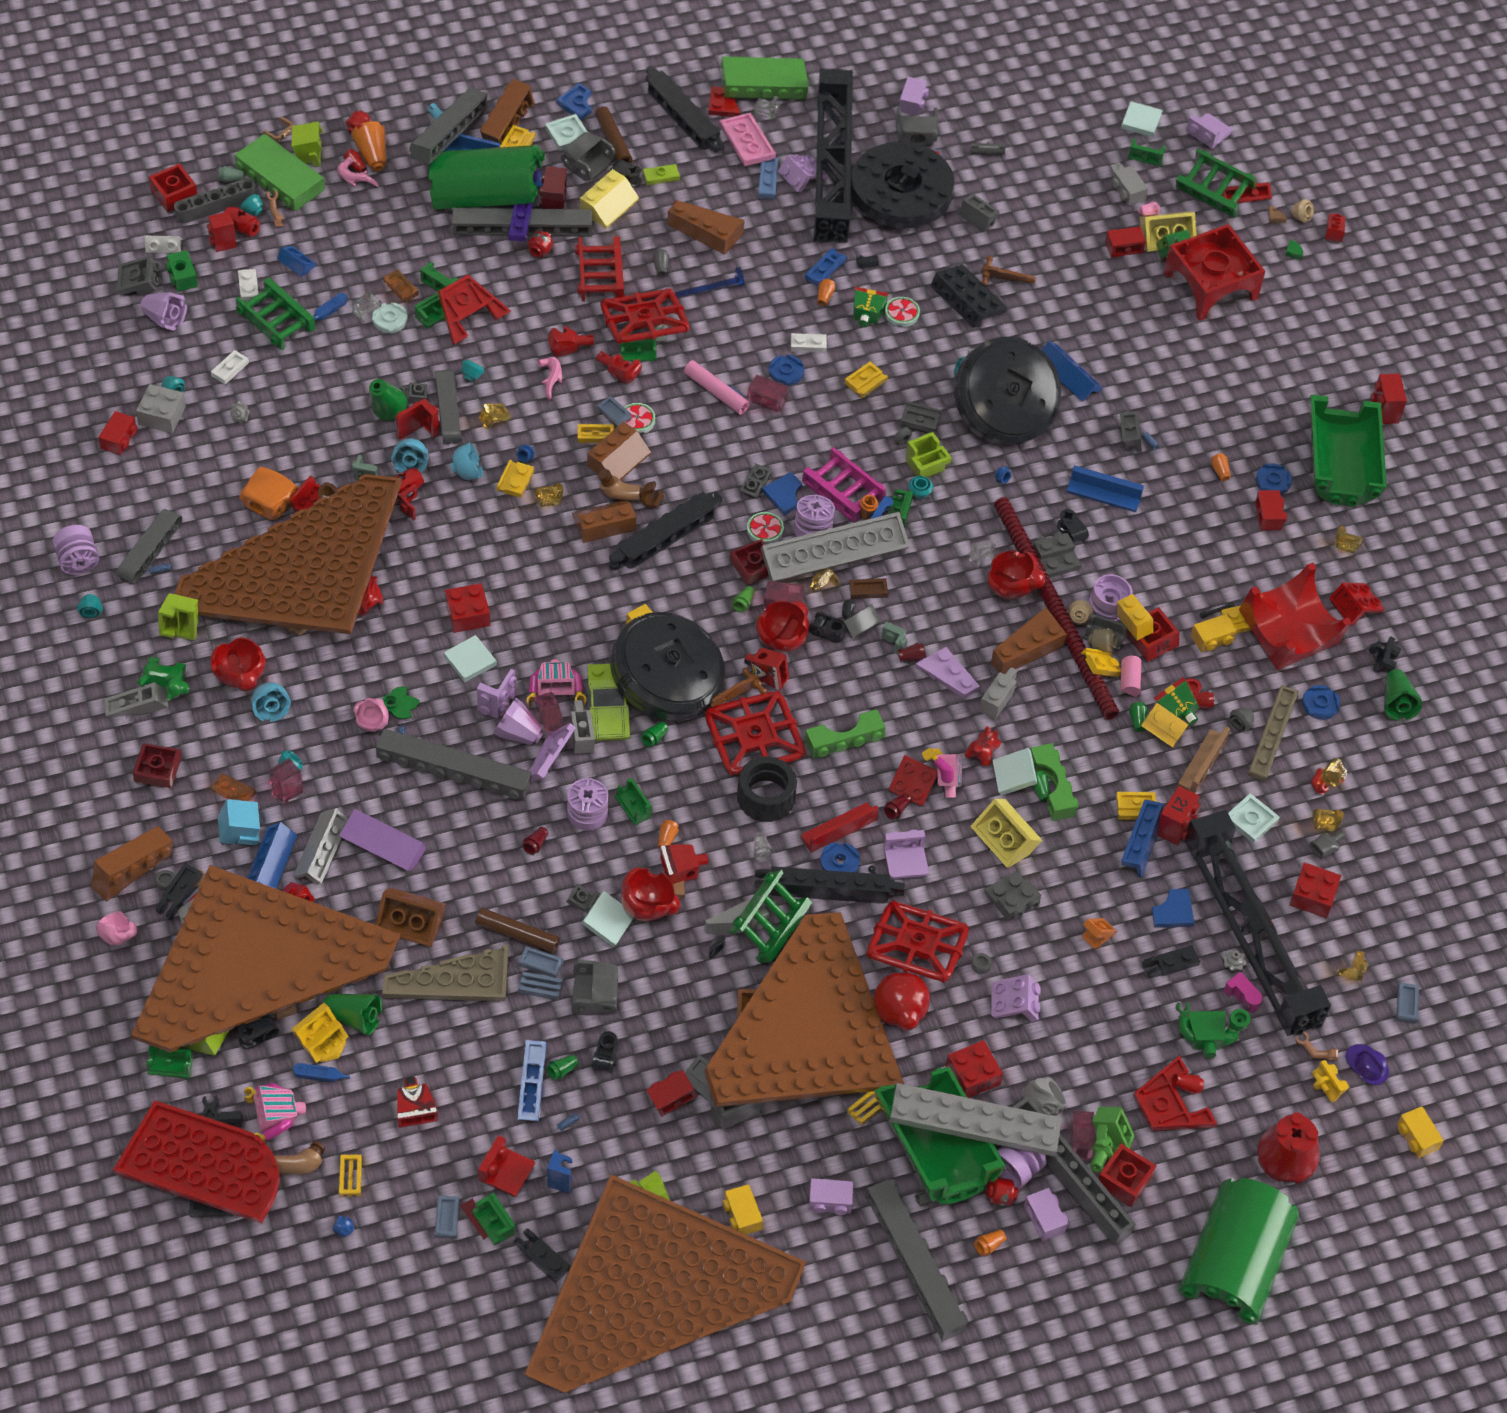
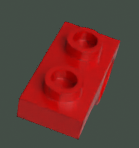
(1335, 227)

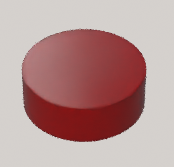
(1194, 685)

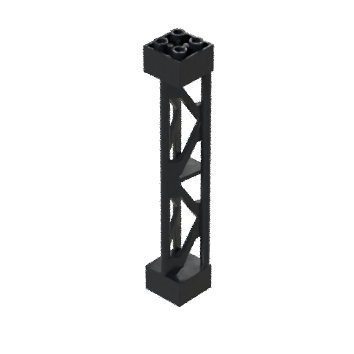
(833, 218)
(1302, 1007)

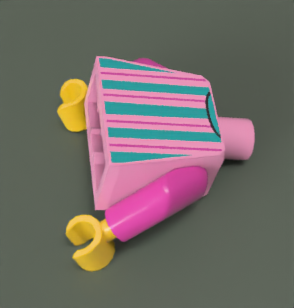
(556, 678)
(948, 768)
(274, 1109)

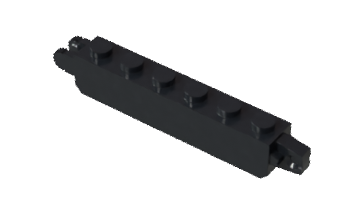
(683, 110)
(665, 531)
(835, 885)

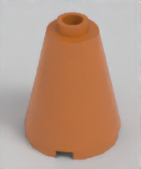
(371, 143)

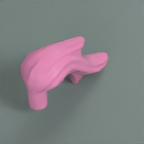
(351, 177)
(1152, 208)
(554, 376)

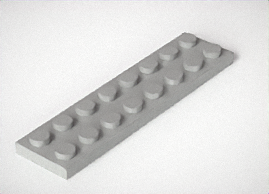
(835, 547)
(976, 1119)

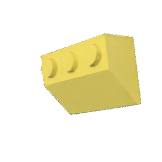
(609, 198)
(1157, 226)
(1006, 832)

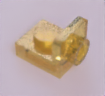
(493, 413)

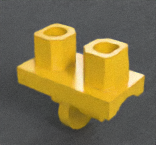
(1327, 1081)

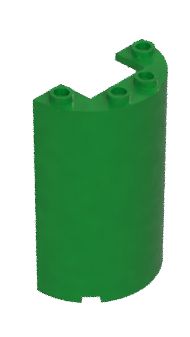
(484, 177)
(1347, 452)
(946, 1164)
(1241, 1246)

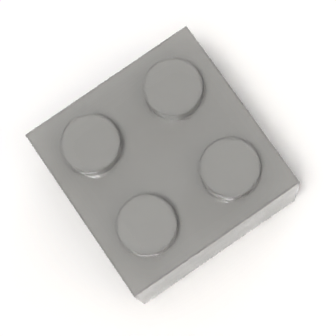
(161, 408)

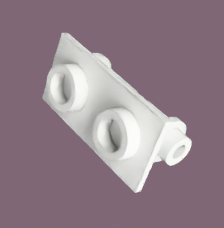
(163, 244)

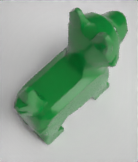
(166, 676)

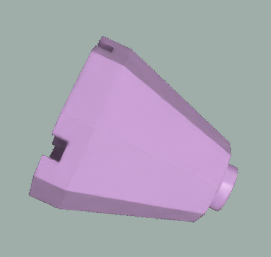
(165, 309)
(519, 725)

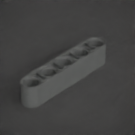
(213, 201)
(448, 406)
(149, 546)

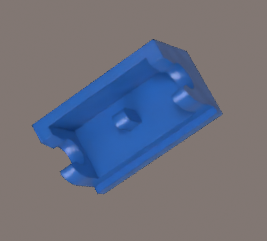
(558, 1176)

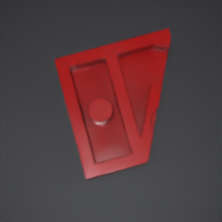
(722, 105)

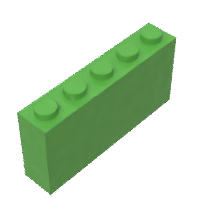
(764, 77)
(280, 171)

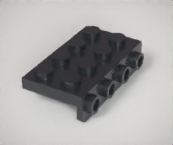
(967, 294)

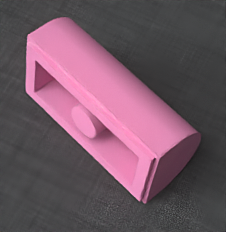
(1131, 675)

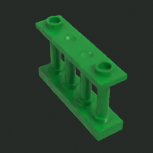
(1215, 198)
(281, 300)
(787, 921)

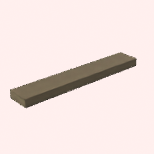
(1273, 733)

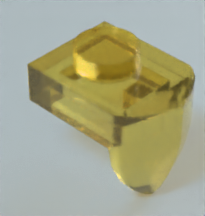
(549, 495)
(1347, 541)
(820, 579)
(1334, 773)
(1327, 819)
(1358, 968)

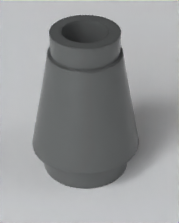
(661, 261)

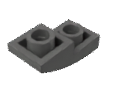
(414, 392)
(756, 480)
(861, 621)
(582, 898)

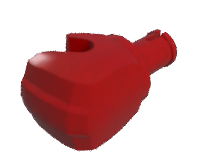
(567, 342)
(620, 369)

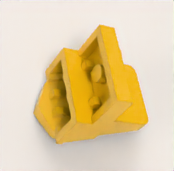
(321, 1035)

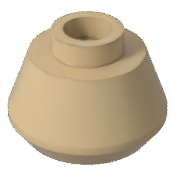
(1303, 210)
(1086, 612)

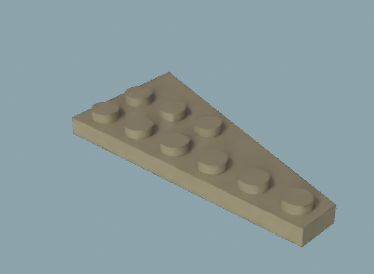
(460, 978)

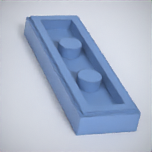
(768, 179)

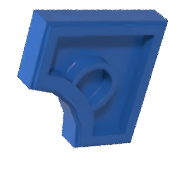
(575, 101)
(783, 492)
(1175, 910)

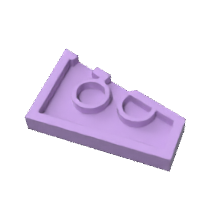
(949, 671)
(549, 751)

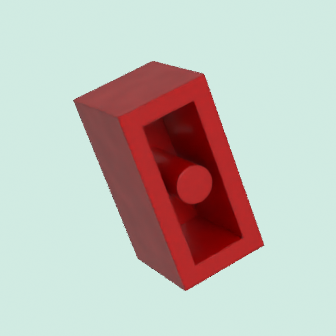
(222, 232)
(1125, 241)
(117, 433)
(1270, 510)
(671, 1092)

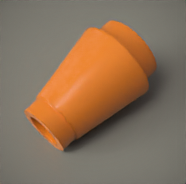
(825, 291)
(1221, 466)
(868, 506)
(667, 832)
(989, 1242)

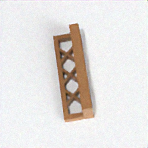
(1204, 760)

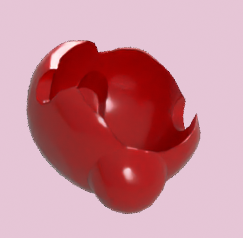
(1014, 574)
(783, 625)
(238, 663)
(648, 895)
(902, 1000)

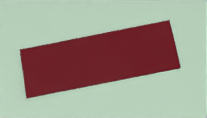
(467, 1207)

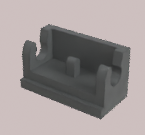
(978, 212)
(1131, 430)
(1101, 622)

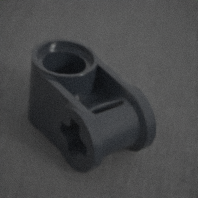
(628, 170)
(1072, 525)
(828, 627)
(257, 1031)
(605, 1056)

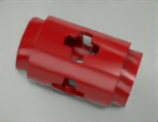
(247, 224)
(410, 478)

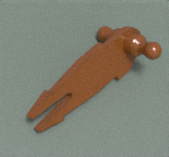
(989, 270)
(752, 681)

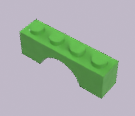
(824, 741)
(1060, 802)

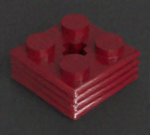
(750, 562)
(146, 766)

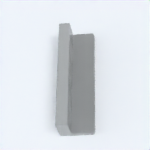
(321, 846)

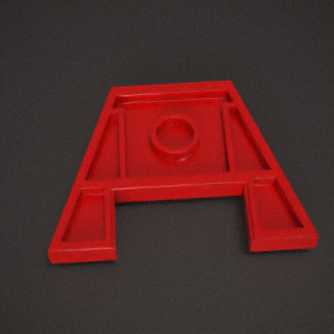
(463, 300)
(1164, 1106)

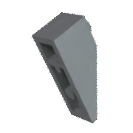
(137, 701)
(723, 922)

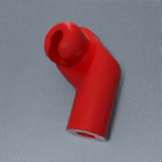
(1317, 783)

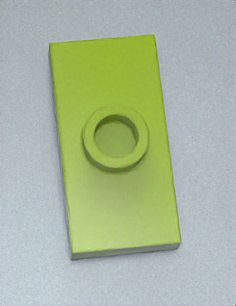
(661, 174)

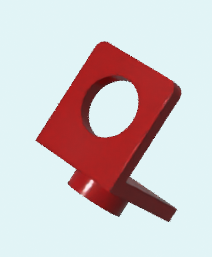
(404, 503)

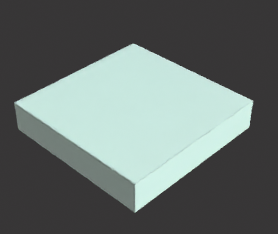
(1141, 119)
(565, 130)
(470, 658)
(1014, 771)
(1253, 818)
(607, 919)

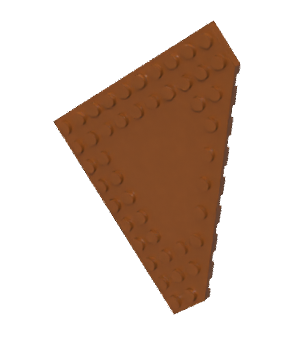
(304, 569)
(253, 955)
(806, 1026)
(652, 1283)

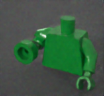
(1207, 1028)

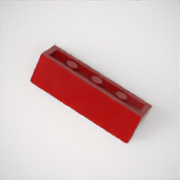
(840, 826)

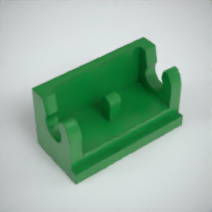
(1146, 154)
(435, 279)
(429, 311)
(642, 350)
(901, 504)
(633, 802)
(169, 1064)
(494, 1219)

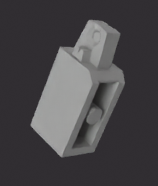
(1128, 184)
(998, 694)
(583, 735)

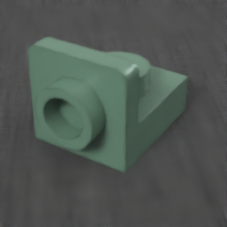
(360, 468)
(894, 634)

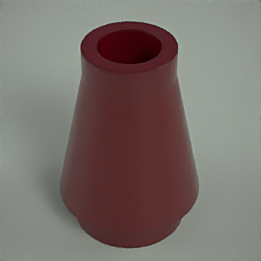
(912, 653)
(895, 807)
(534, 842)

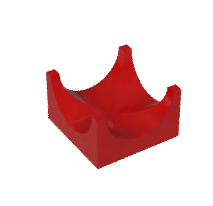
(1215, 266)
(1292, 620)

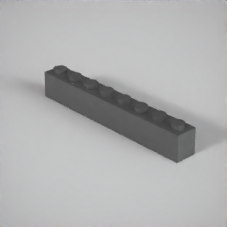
(448, 126)
(497, 222)
(453, 764)
(1086, 1187)
(916, 1260)

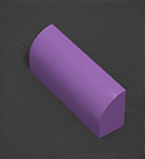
(383, 840)

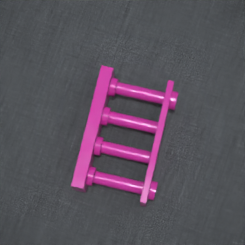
(840, 499)

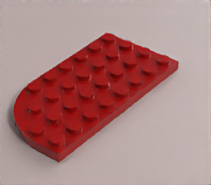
(202, 1161)

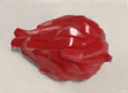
(371, 596)

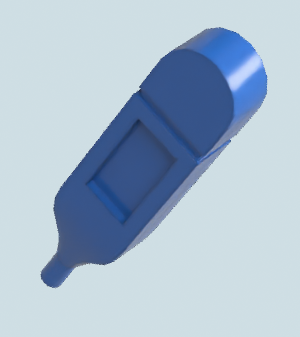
(330, 306)
(318, 1072)

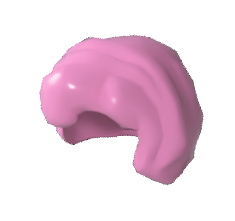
(371, 714)
(116, 929)

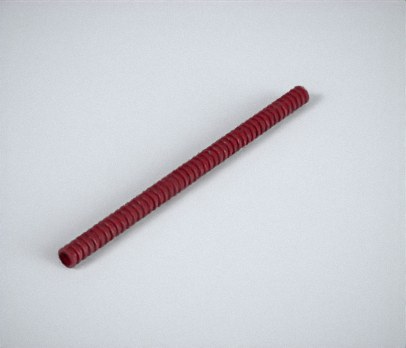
(1056, 608)

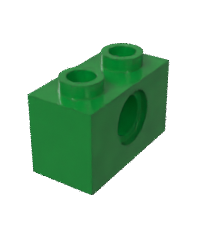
(181, 271)

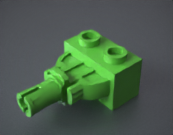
(1111, 1130)

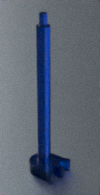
(739, 278)

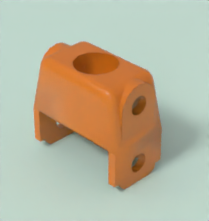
(268, 493)

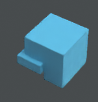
(239, 822)

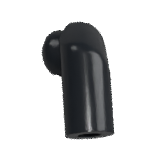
(847, 609)

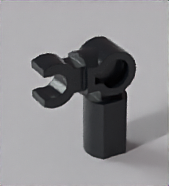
(229, 1117)

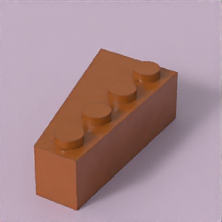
(508, 110)
(706, 226)
(1030, 642)
(129, 862)

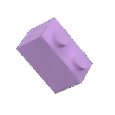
(913, 95)
(830, 1196)
(1046, 1214)

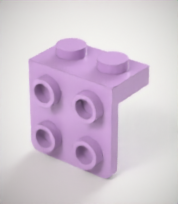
(1208, 129)
(799, 170)
(494, 701)
(905, 854)
(1015, 997)

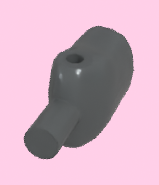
(1326, 844)

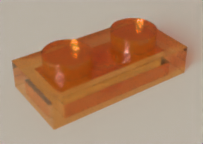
(401, 286)
(232, 789)

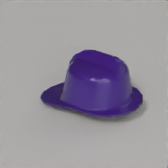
(1368, 1063)

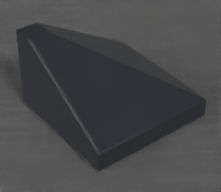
(716, 946)

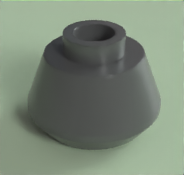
(1242, 719)

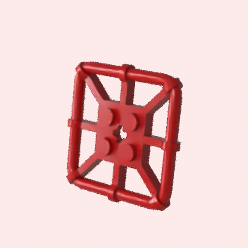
(644, 315)
(760, 722)
(907, 941)

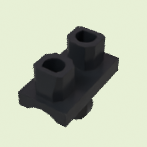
(1382, 654)

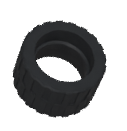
(772, 770)

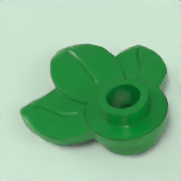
(401, 703)

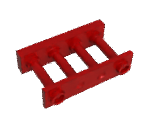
(615, 261)

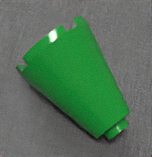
(386, 400)
(1401, 696)
(356, 1010)

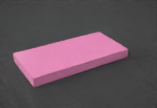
(747, 139)

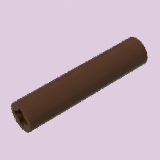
(613, 134)
(517, 930)

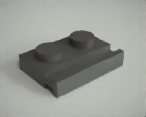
(920, 417)
(697, 1076)

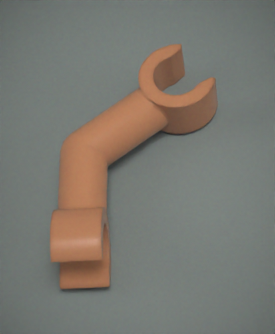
(273, 208)
(1331, 1054)

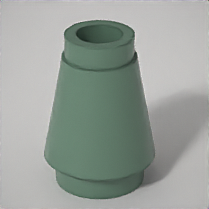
(229, 174)

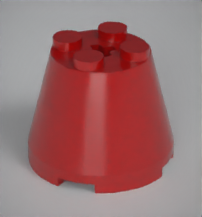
(1290, 1149)

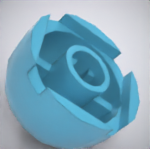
(410, 454)
(466, 462)
(270, 702)

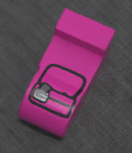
(1244, 992)

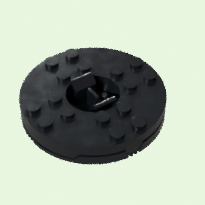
(902, 184)
(1007, 391)
(667, 666)

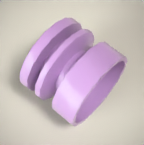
(813, 515)
(75, 549)
(1106, 593)
(587, 804)
(1020, 1164)

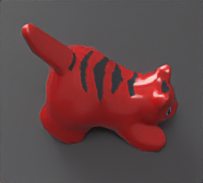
(984, 746)

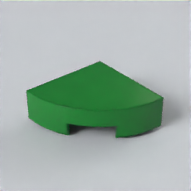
(1294, 250)

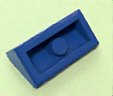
(295, 260)

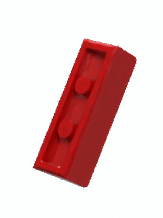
(1260, 192)

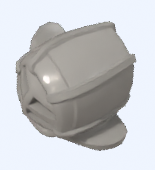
(1046, 1095)

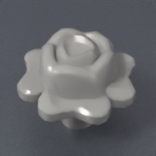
(239, 412)
(1234, 960)

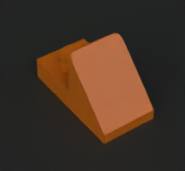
(1097, 931)

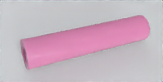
(716, 387)

